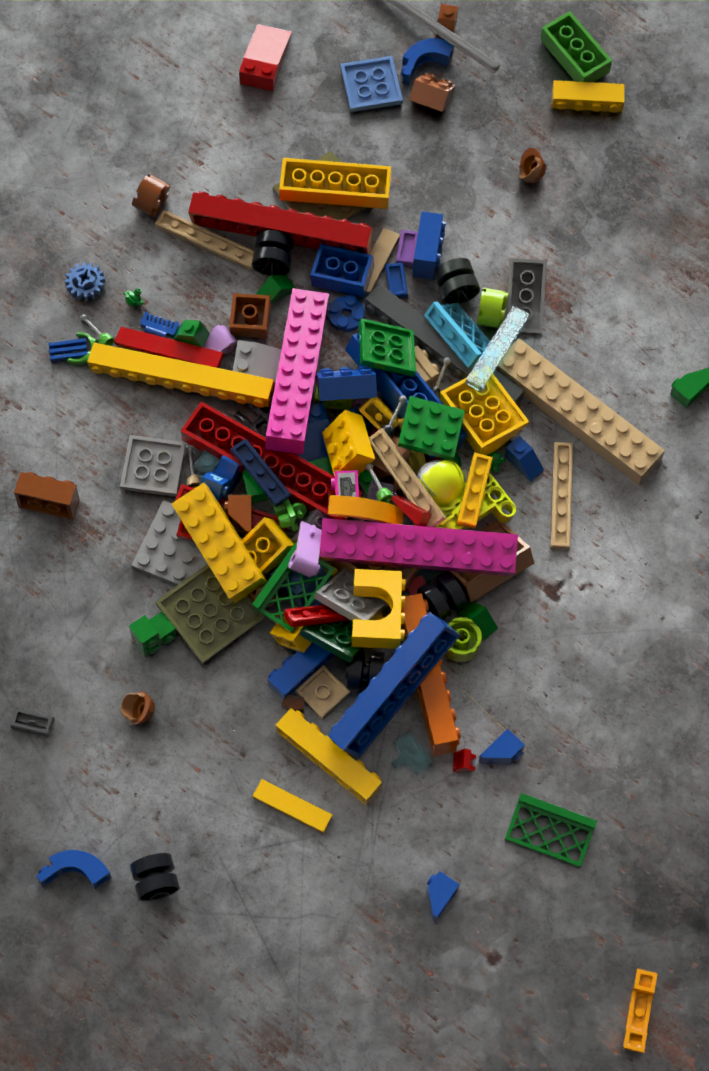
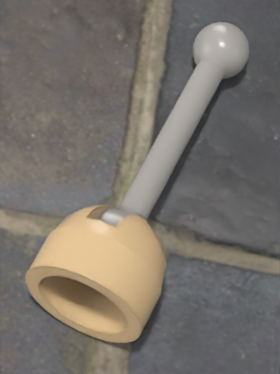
(194, 479)

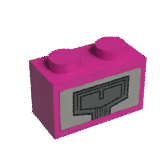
(345, 483)

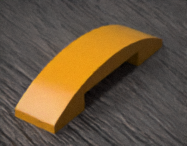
(364, 509)
(639, 1011)

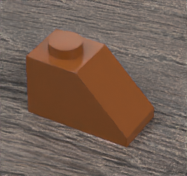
(447, 17)
(240, 511)

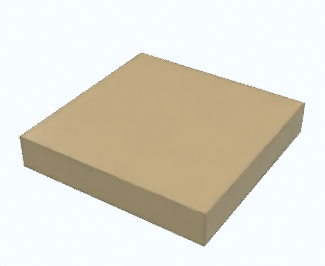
(322, 692)

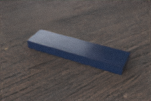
(260, 473)

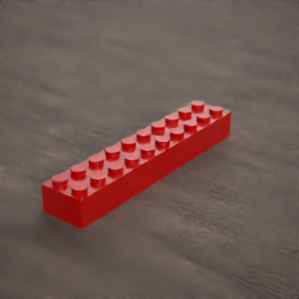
(251, 218)
(218, 433)

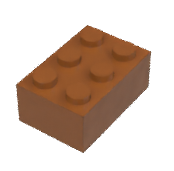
(47, 495)

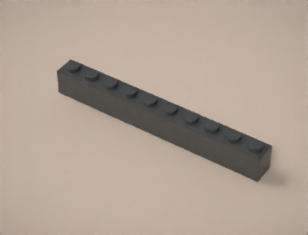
(397, 313)

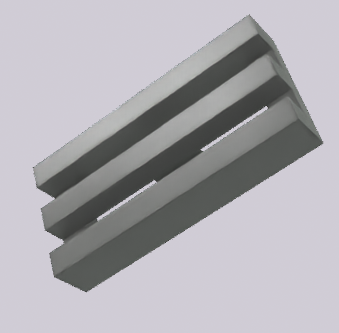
(48, 726)

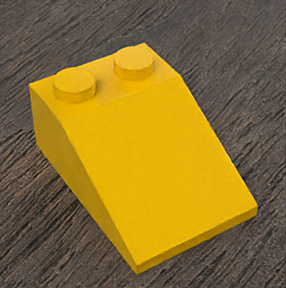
(267, 544)

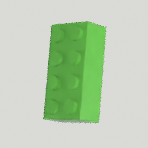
(575, 49)

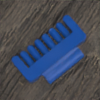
(157, 328)

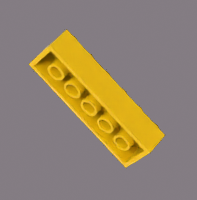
(335, 183)
(219, 543)

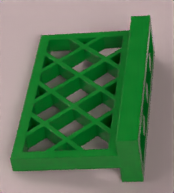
(276, 582)
(557, 813)

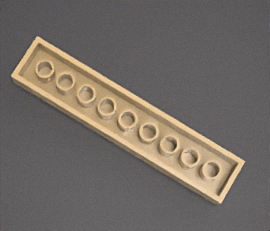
(581, 412)

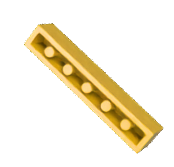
(329, 756)

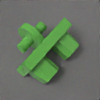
(288, 513)

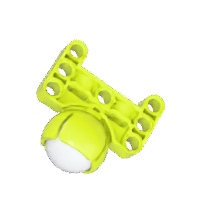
(447, 485)

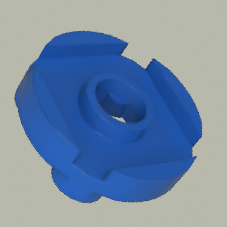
(342, 304)

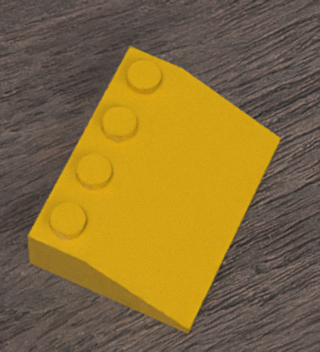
(489, 415)

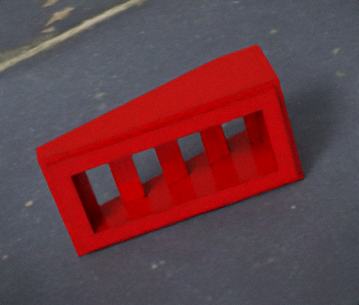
(414, 512)

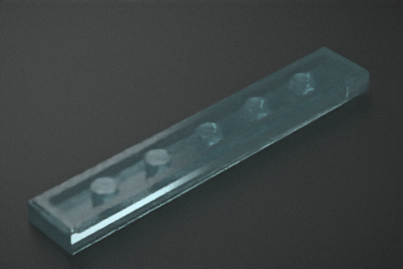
(497, 348)

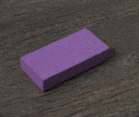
(407, 247)

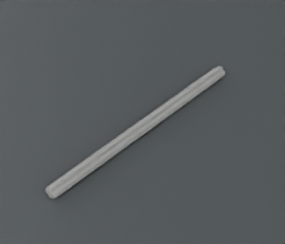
(446, 34)

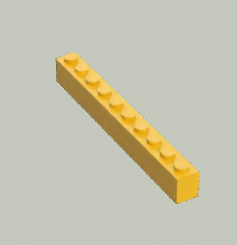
(181, 375)

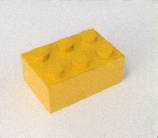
(348, 443)

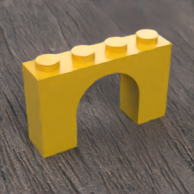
(388, 587)

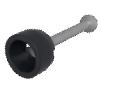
(436, 390)
(388, 427)

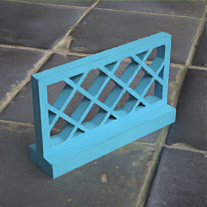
(452, 331)

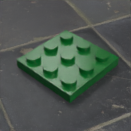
(387, 347)
(431, 428)

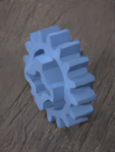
(80, 275)

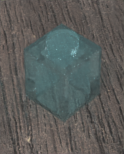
(206, 463)

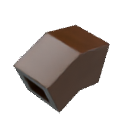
(294, 703)

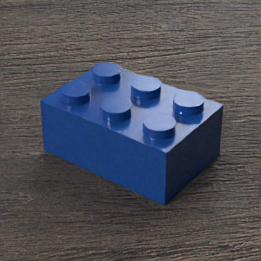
(428, 245)
(342, 270)
(346, 383)

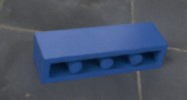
(297, 670)

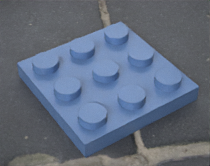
(371, 84)

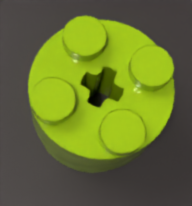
(492, 307)
(468, 648)

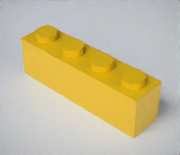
(588, 96)

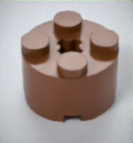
(150, 195)

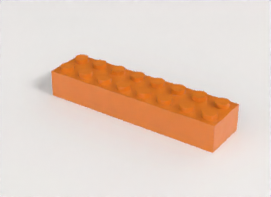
(432, 691)

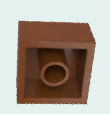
(250, 315)

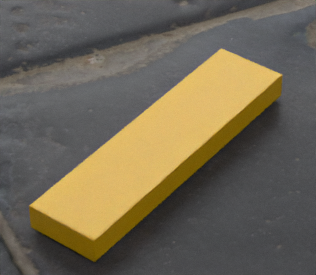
(474, 490)
(292, 806)

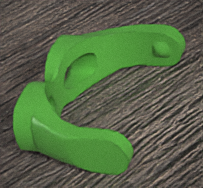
(83, 360)

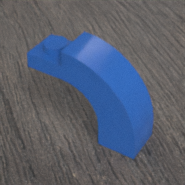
(425, 51)
(78, 862)

